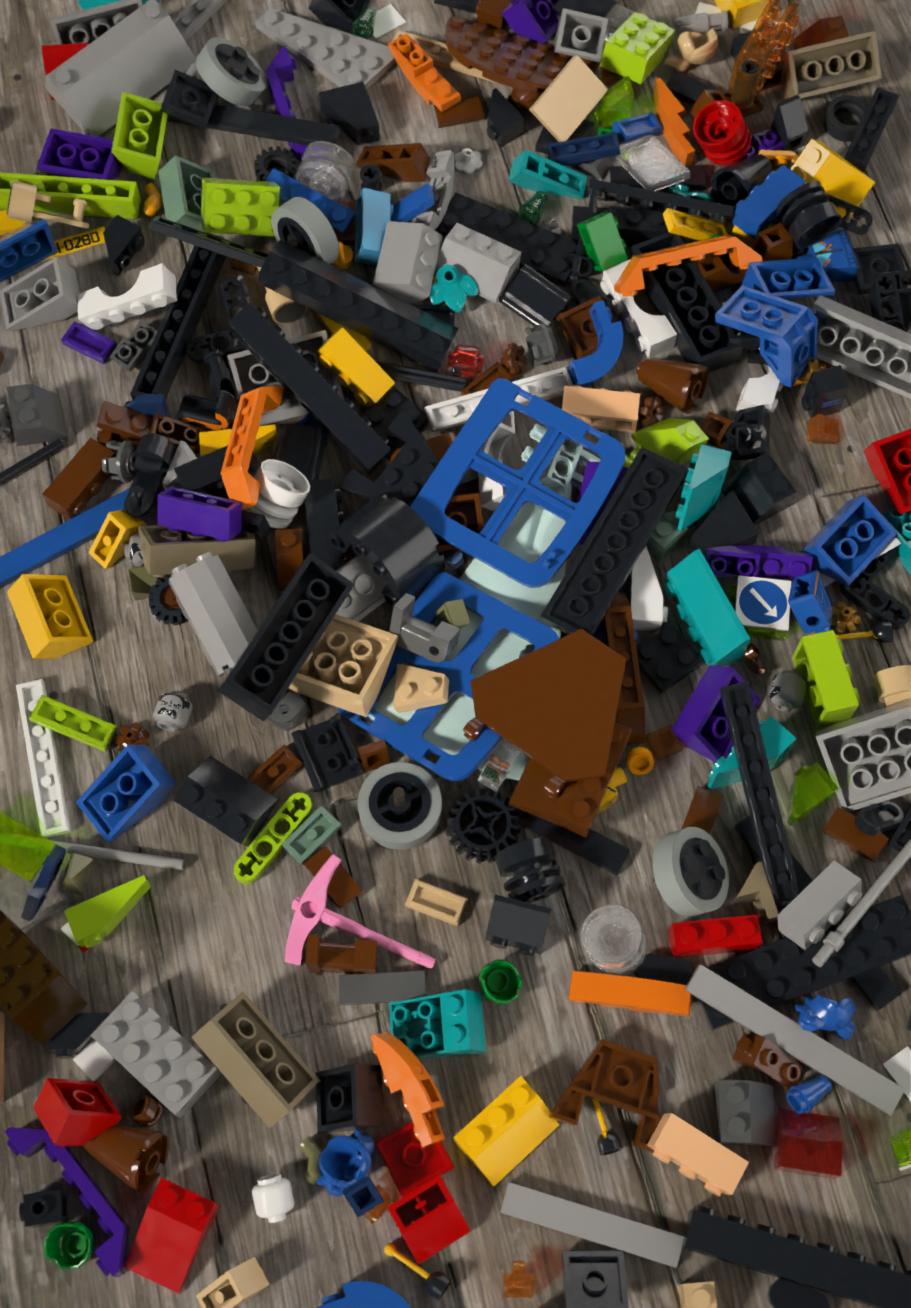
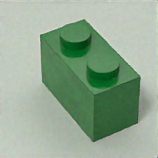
(603, 241)

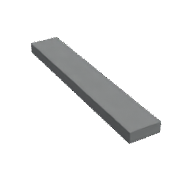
(592, 1225)

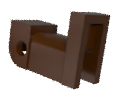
(341, 957)

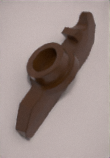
(751, 659)

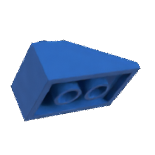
(126, 791)

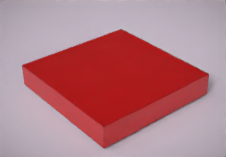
(409, 1161)

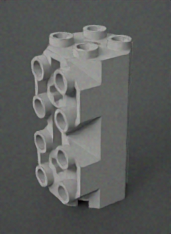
(213, 610)

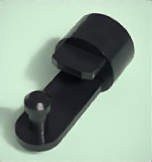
(152, 463)

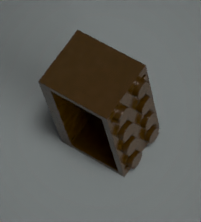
(32, 986)

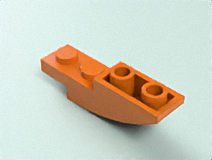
(421, 73)
(406, 1073)

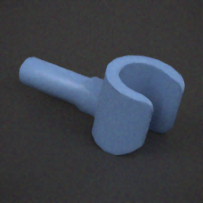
(455, 558)

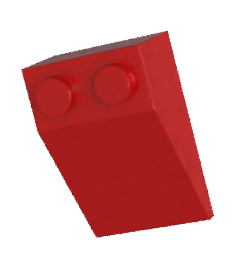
(891, 466)
(171, 1235)

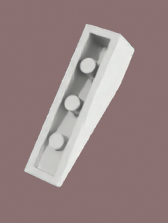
(646, 595)

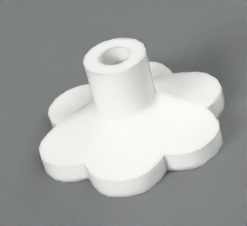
(468, 161)

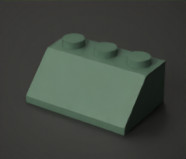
(183, 191)

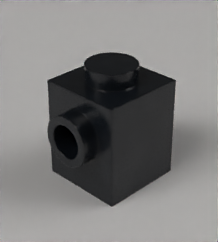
(44, 1208)

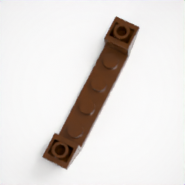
(621, 639)

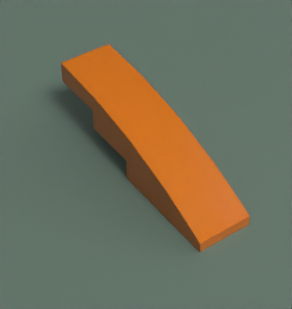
(671, 115)
(630, 993)

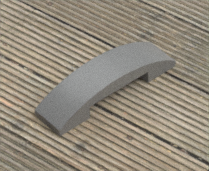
(442, 176)

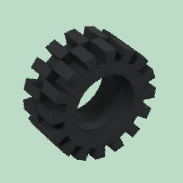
(272, 159)

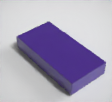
(89, 342)

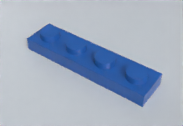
(336, 214)

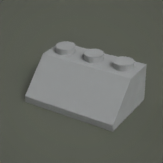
(482, 258)
(408, 261)

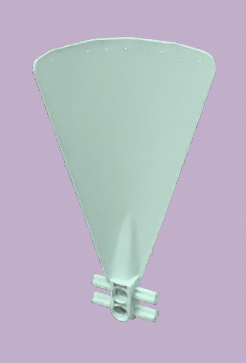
(528, 539)

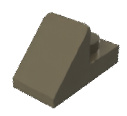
(757, 887)

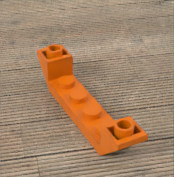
(632, 276)
(234, 472)

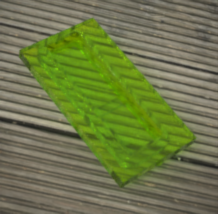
(22, 848)

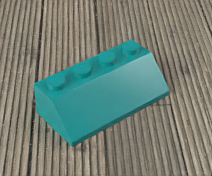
(706, 611)

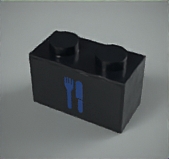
(825, 391)

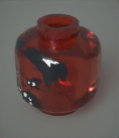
(466, 361)

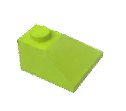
(672, 439)

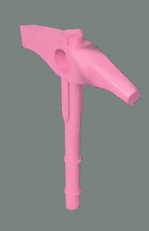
(312, 909)

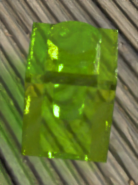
(615, 103)
(808, 792)

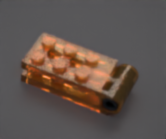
(762, 51)

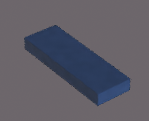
(584, 149)

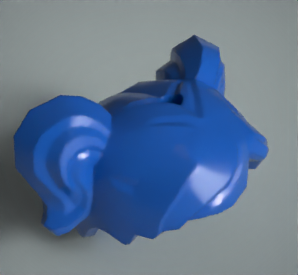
(827, 1015)
(345, 1161)

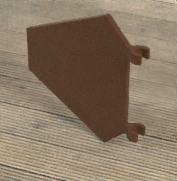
(555, 706)

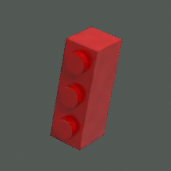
(714, 936)

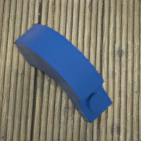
(593, 368)
(365, 1295)

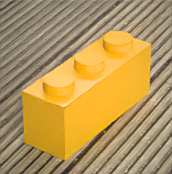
(354, 368)

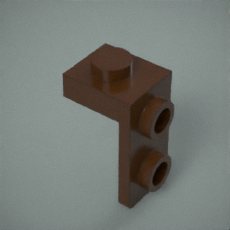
(769, 1058)

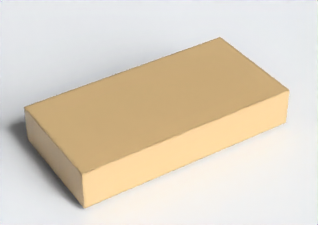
(436, 902)

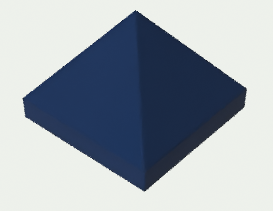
(363, 1196)

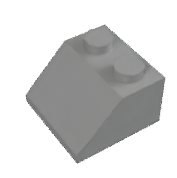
(581, 35)

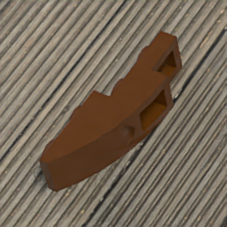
(133, 425)

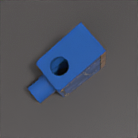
(810, 603)

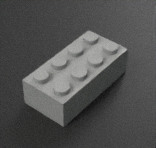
(156, 1055)

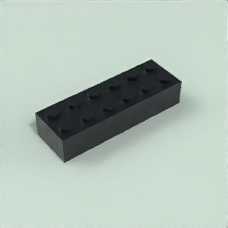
(689, 306)
(286, 638)

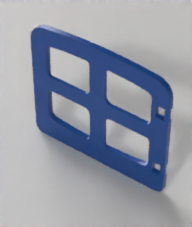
(520, 484)
(409, 737)

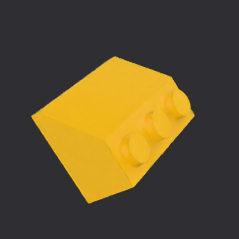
(48, 615)
(506, 1131)

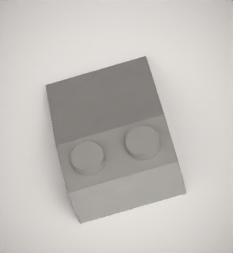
(41, 296)

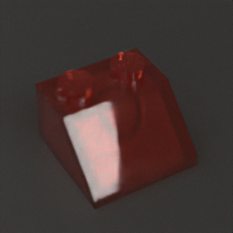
(808, 1144)

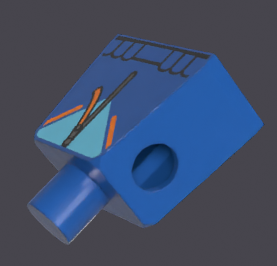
(835, 257)

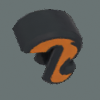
(208, 412)

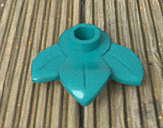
(683, 190)
(453, 291)

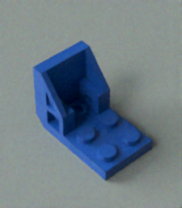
(774, 322)

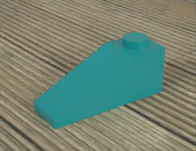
(544, 175)

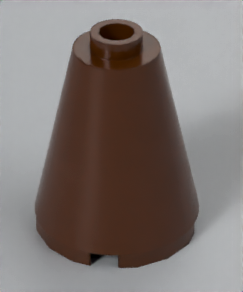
(674, 381)
(131, 1154)

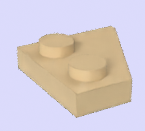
(419, 688)

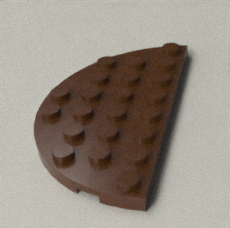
(511, 58)

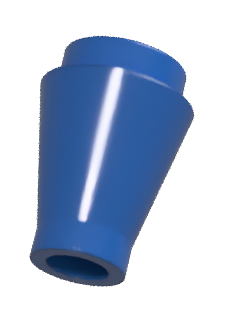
(806, 1095)

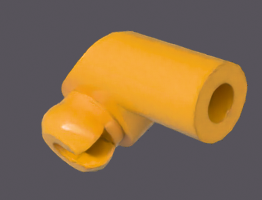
(154, 200)

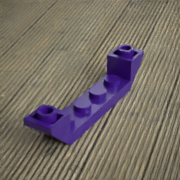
(277, 74)
(113, 1251)

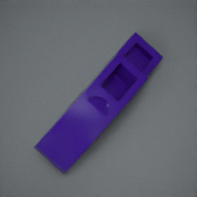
(758, 561)

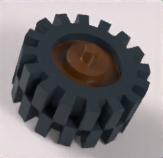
(164, 604)

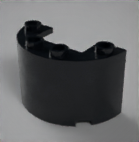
(393, 543)

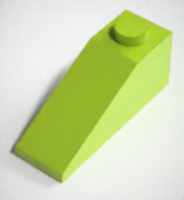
(101, 914)

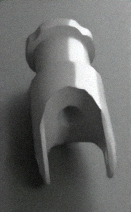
(702, 22)

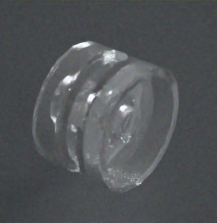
(326, 169)

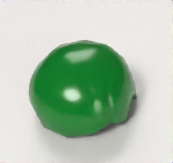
(499, 982)
(69, 1244)

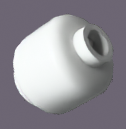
(273, 1197)

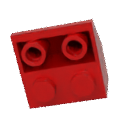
(428, 1219)

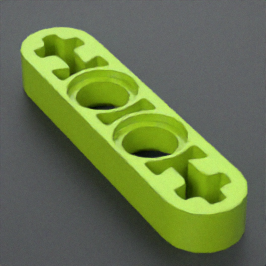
(269, 835)

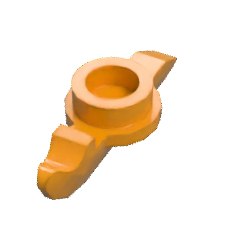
(780, 157)

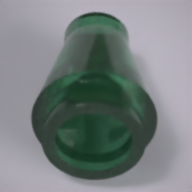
(364, 24)
(533, 208)

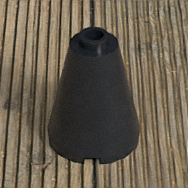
(738, 179)

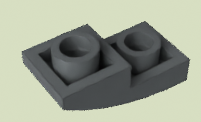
(134, 350)

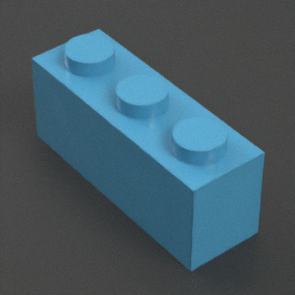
(372, 215)

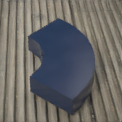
(148, 404)
(44, 882)

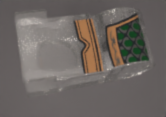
(499, 765)

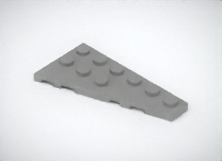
(331, 52)

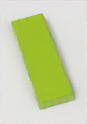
(73, 723)

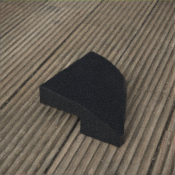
(749, 434)

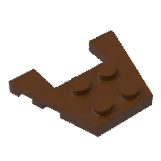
(618, 1079)

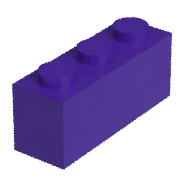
(199, 513)

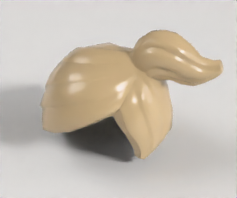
(693, 49)

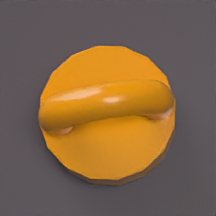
(345, 257)
(639, 761)

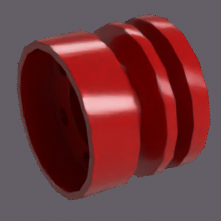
(722, 133)

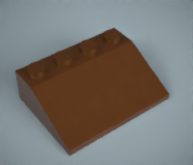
(578, 800)

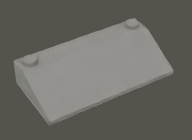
(129, 58)

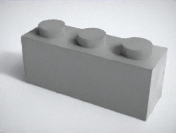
(820, 905)

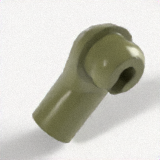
(313, 1152)

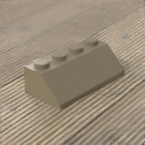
(831, 66)
(168, 549)
(256, 1059)

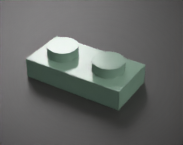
(311, 835)

